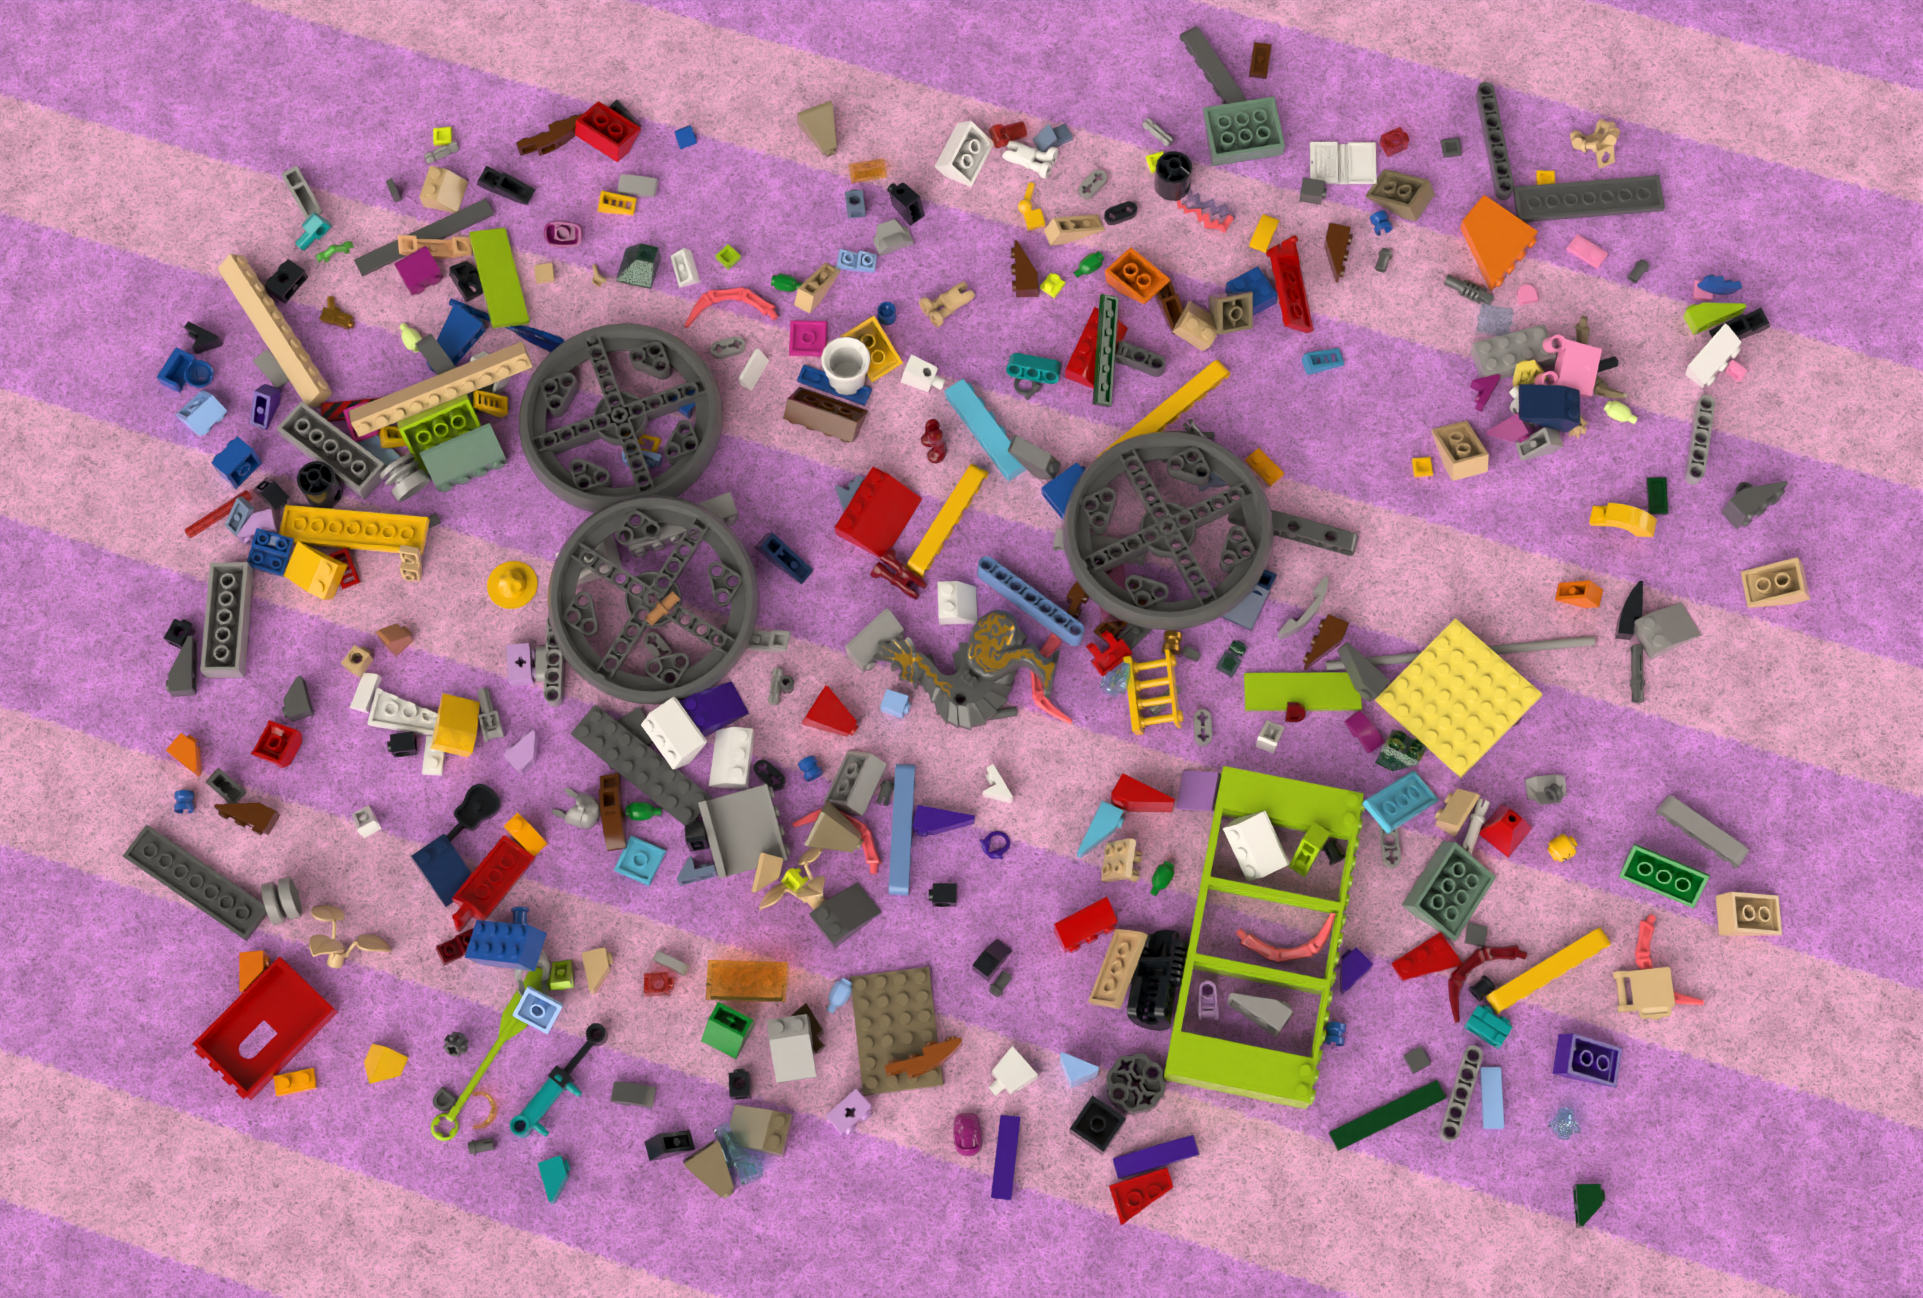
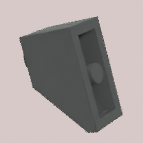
(297, 701)

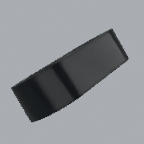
(1120, 210)
(772, 772)

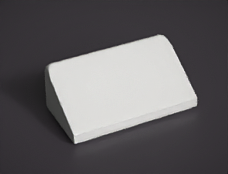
(685, 268)
(753, 369)
(365, 692)

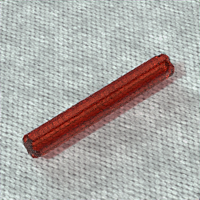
(214, 516)

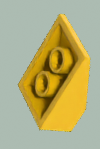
(882, 353)
(315, 571)
(456, 725)

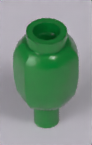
(1089, 264)
(785, 282)
(641, 811)
(1162, 877)

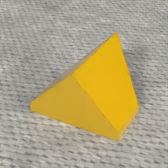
(383, 1063)

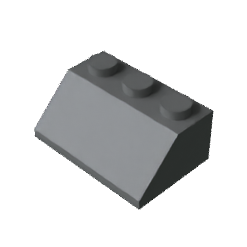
(865, 644)
(855, 782)

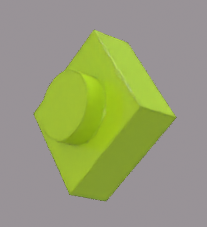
(728, 257)

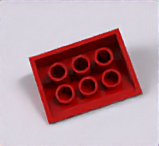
(877, 513)

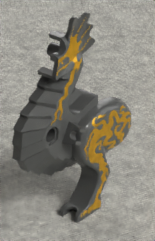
(982, 667)

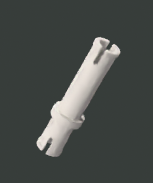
(1477, 820)

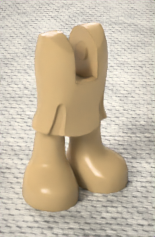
(950, 300)

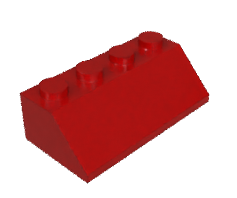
(1082, 362)

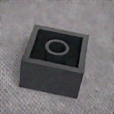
(1097, 1125)

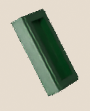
(1657, 496)

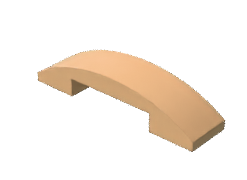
(438, 248)

